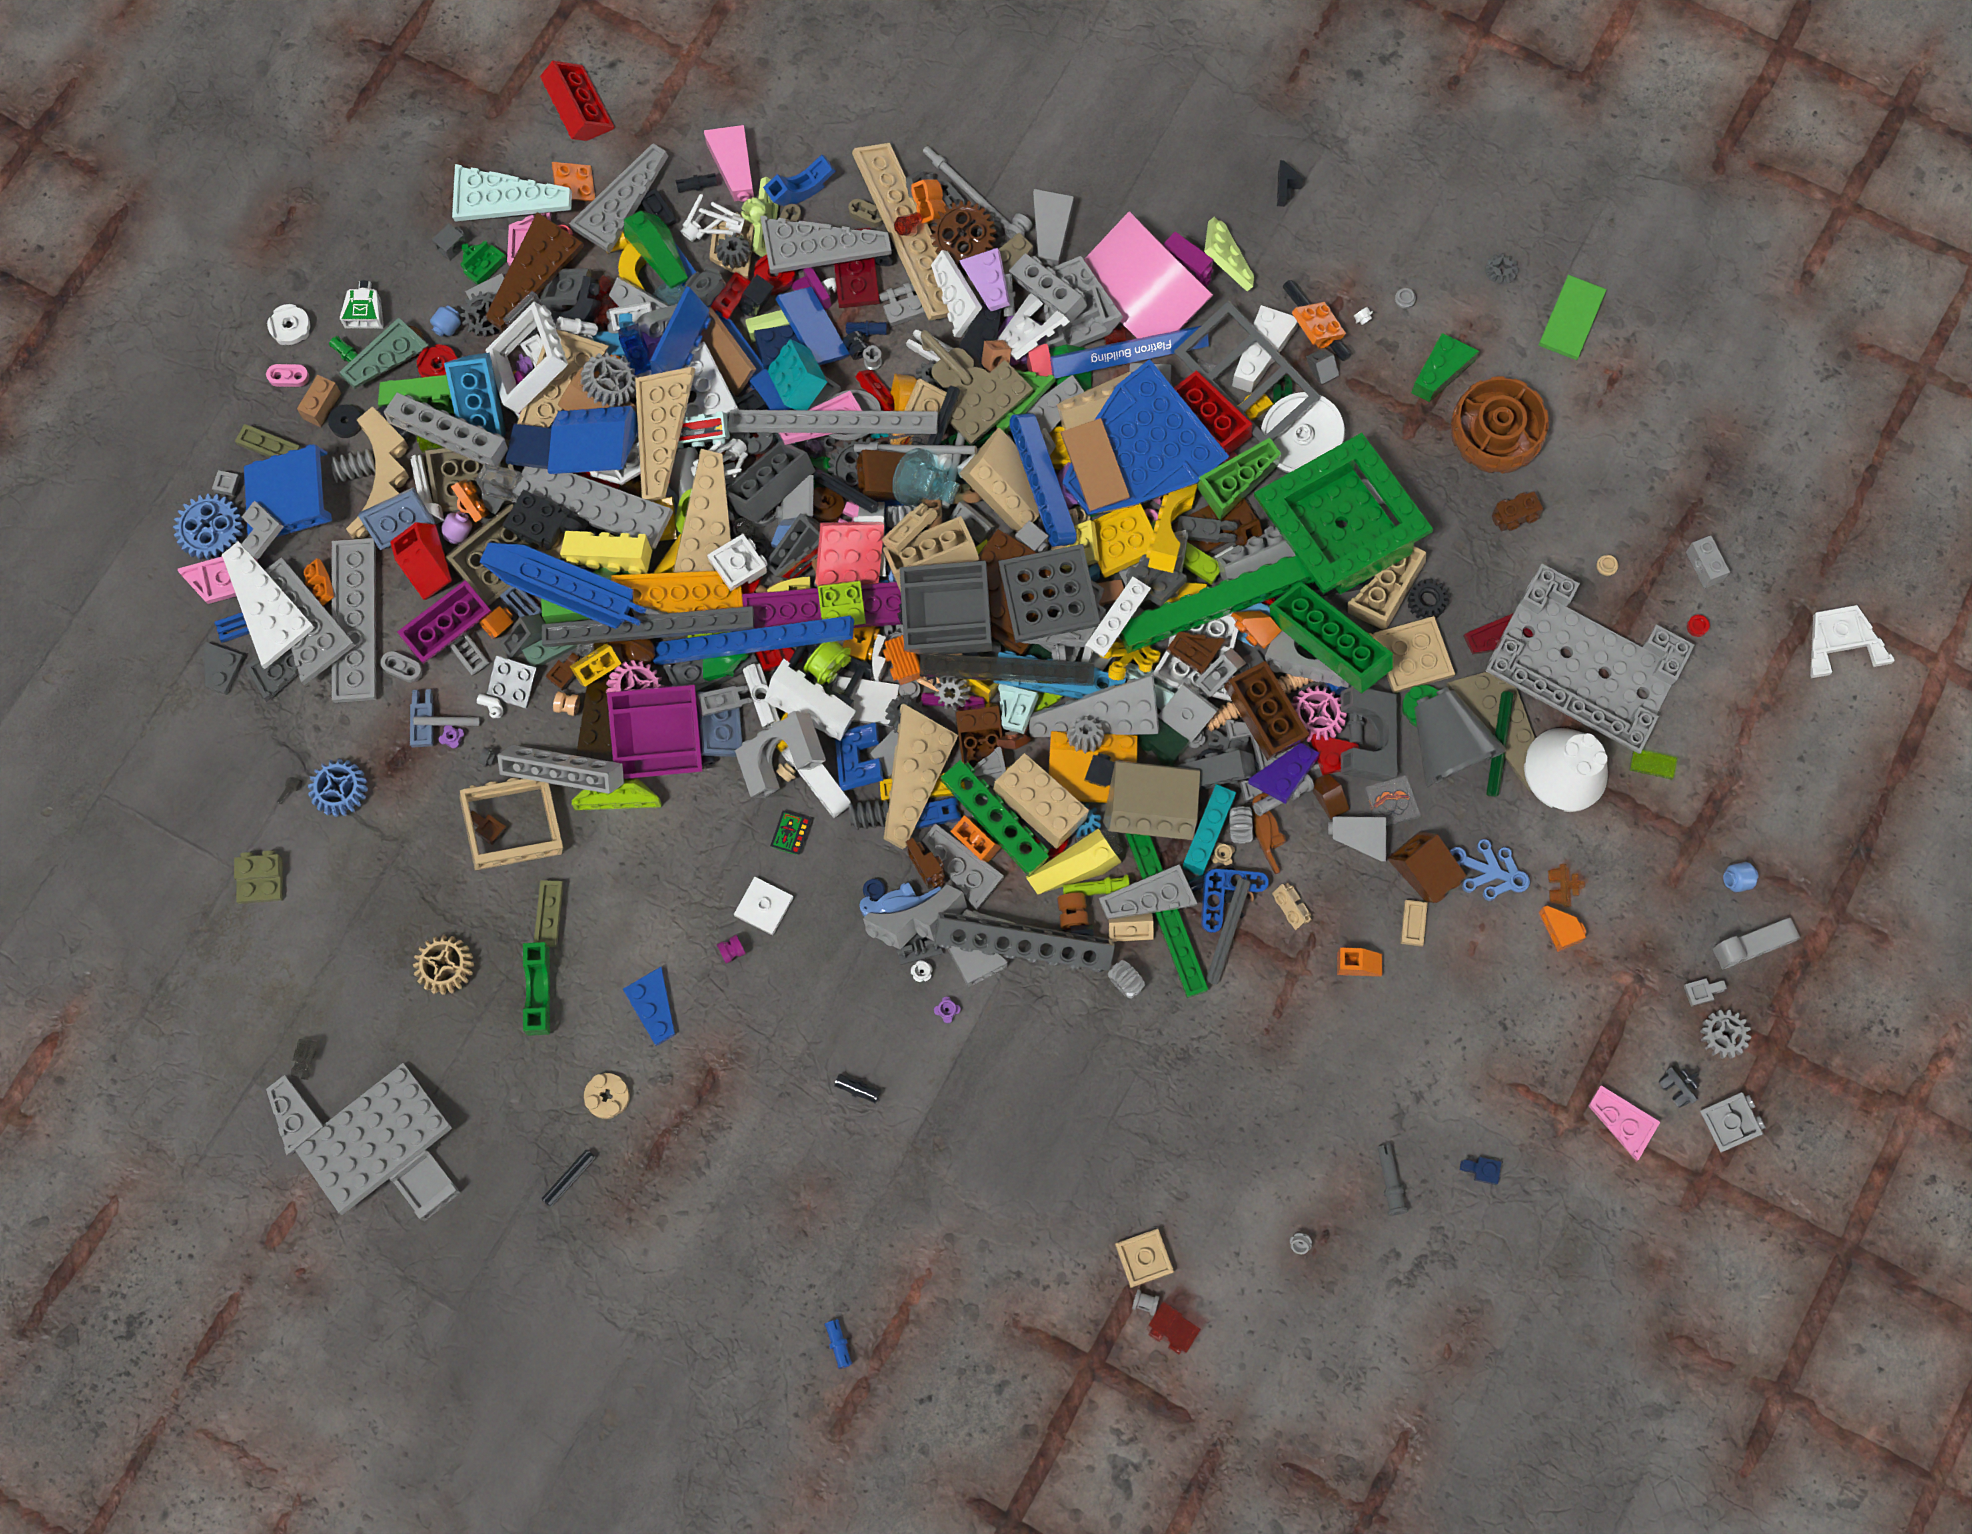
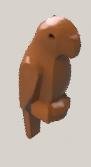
(1267, 832)

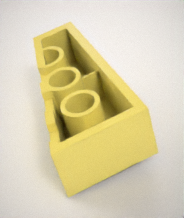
(607, 551)

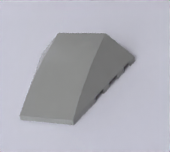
(1095, 320)

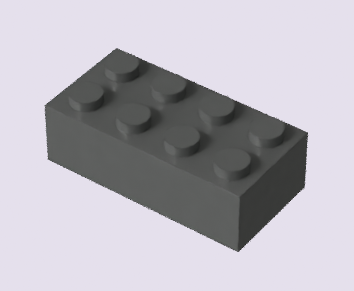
(768, 481)

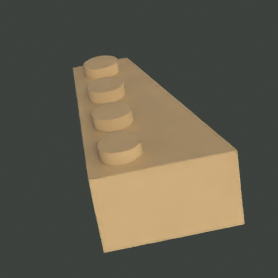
(1087, 405)
(1385, 593)

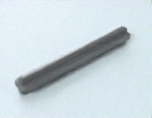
(1228, 931)

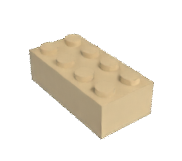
(938, 545)
(1040, 800)

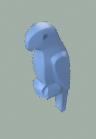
(895, 901)

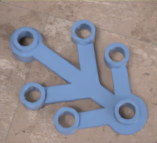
(1492, 871)

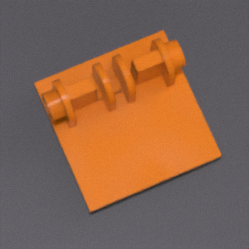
(575, 177)

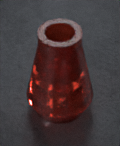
(907, 223)

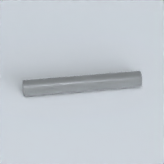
(448, 721)

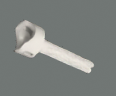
(423, 488)

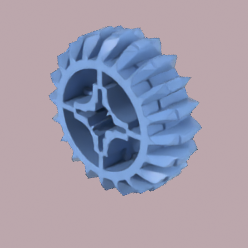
(330, 792)

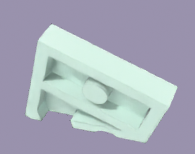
(1016, 707)

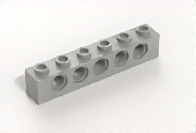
(418, 423)
(561, 769)

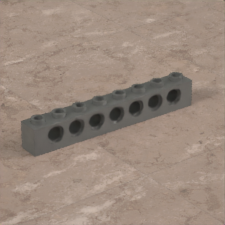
(1080, 943)

